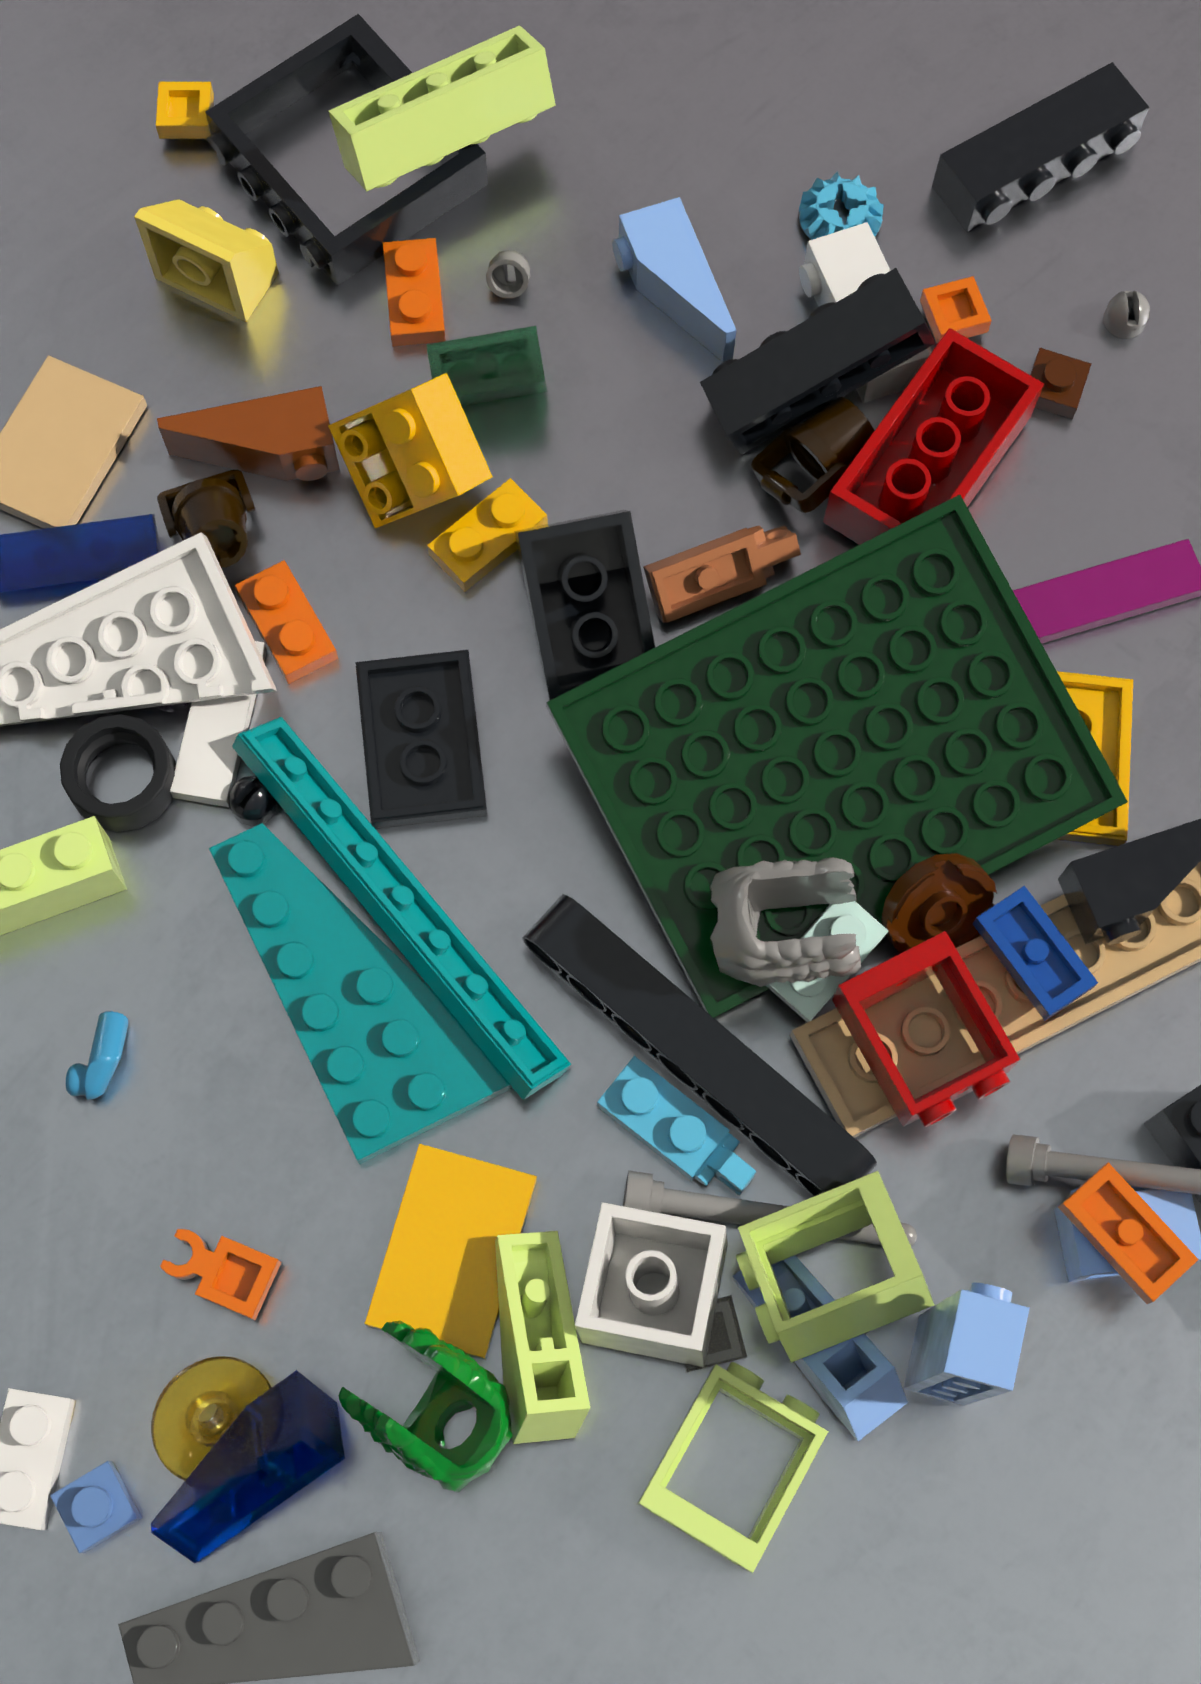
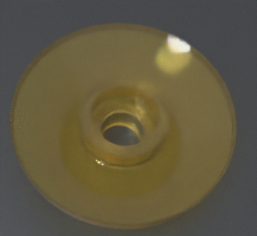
(175, 1428)

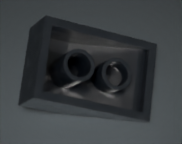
(585, 597)

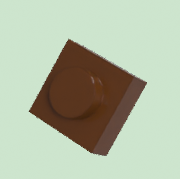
(1062, 380)

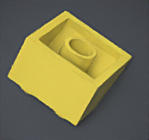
(207, 256)

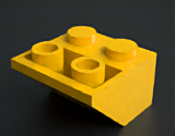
(411, 451)

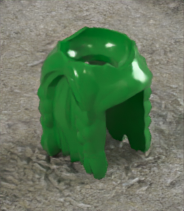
(454, 1388)

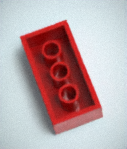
(934, 439)

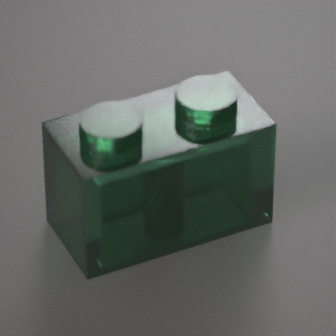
(491, 365)

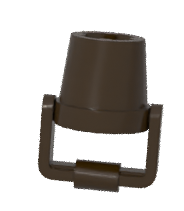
(821, 447)
(213, 509)

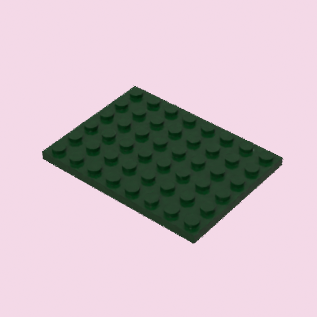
(840, 717)

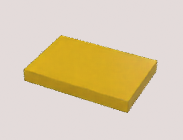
(1107, 712)
(444, 1251)

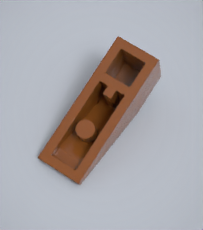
(265, 436)

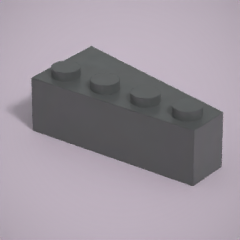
(292, 1621)

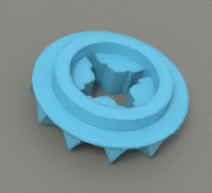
(818, 212)

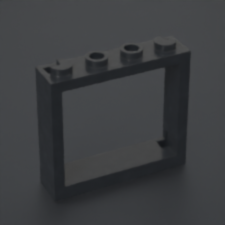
(397, 219)

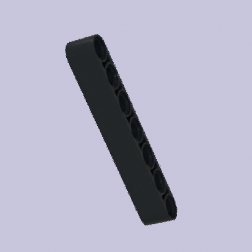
(697, 1049)

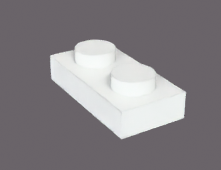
(31, 1455)

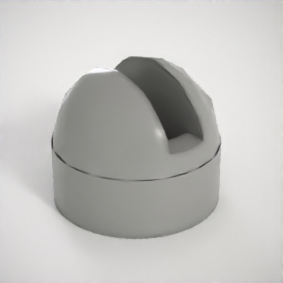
(498, 273)
(1117, 312)

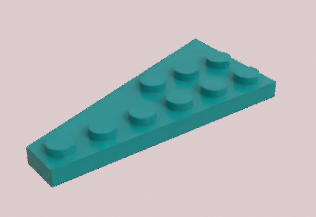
(366, 1021)

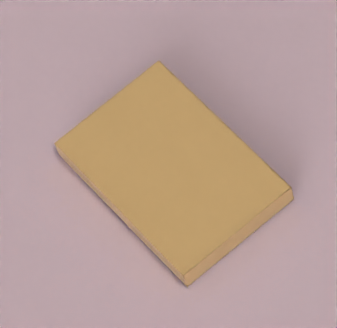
(63, 443)

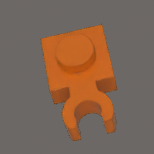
(230, 1275)

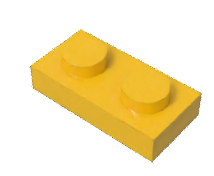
(485, 534)

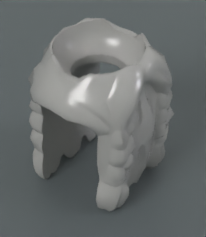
(747, 890)

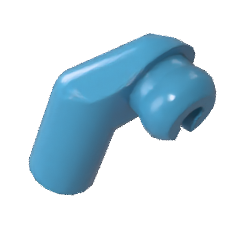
(104, 1058)

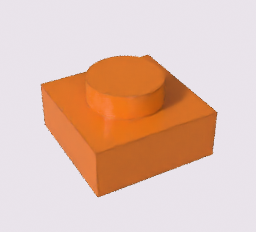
(956, 307)

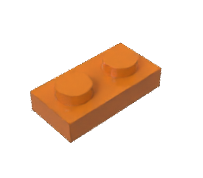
(414, 292)
(286, 622)
(1128, 1233)

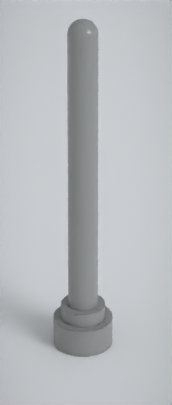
(1033, 1162)
(650, 1195)

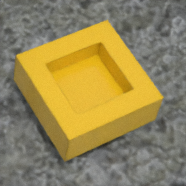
(183, 109)

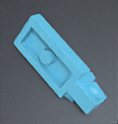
(675, 1127)

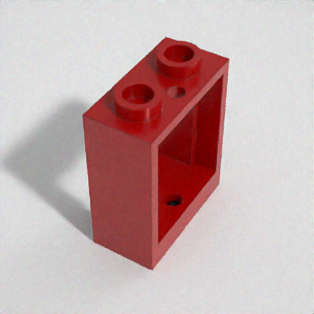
(928, 958)

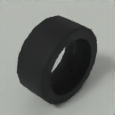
(99, 736)

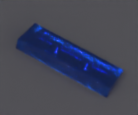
(75, 552)

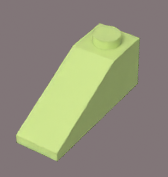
(539, 1339)

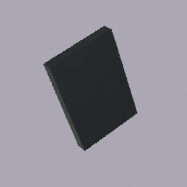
(420, 739)

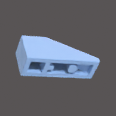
(674, 274)
(848, 1376)

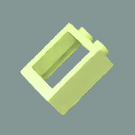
(813, 1224)
(789, 1415)

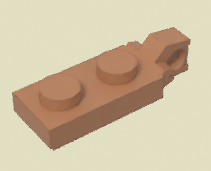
(717, 570)

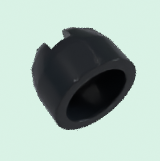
(260, 806)

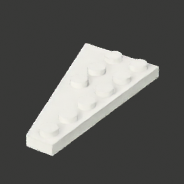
(133, 642)

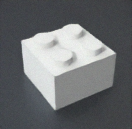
(652, 1284)

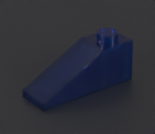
(256, 1465)

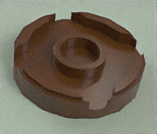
(936, 898)

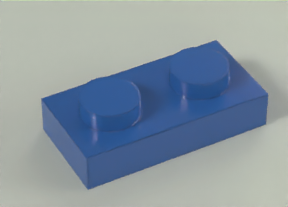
(1034, 953)

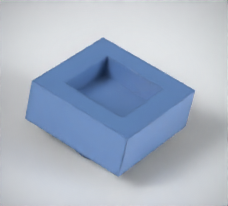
(96, 1506)

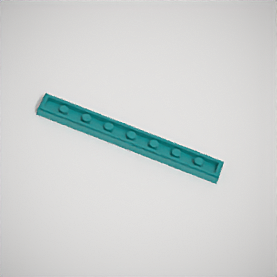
(402, 907)

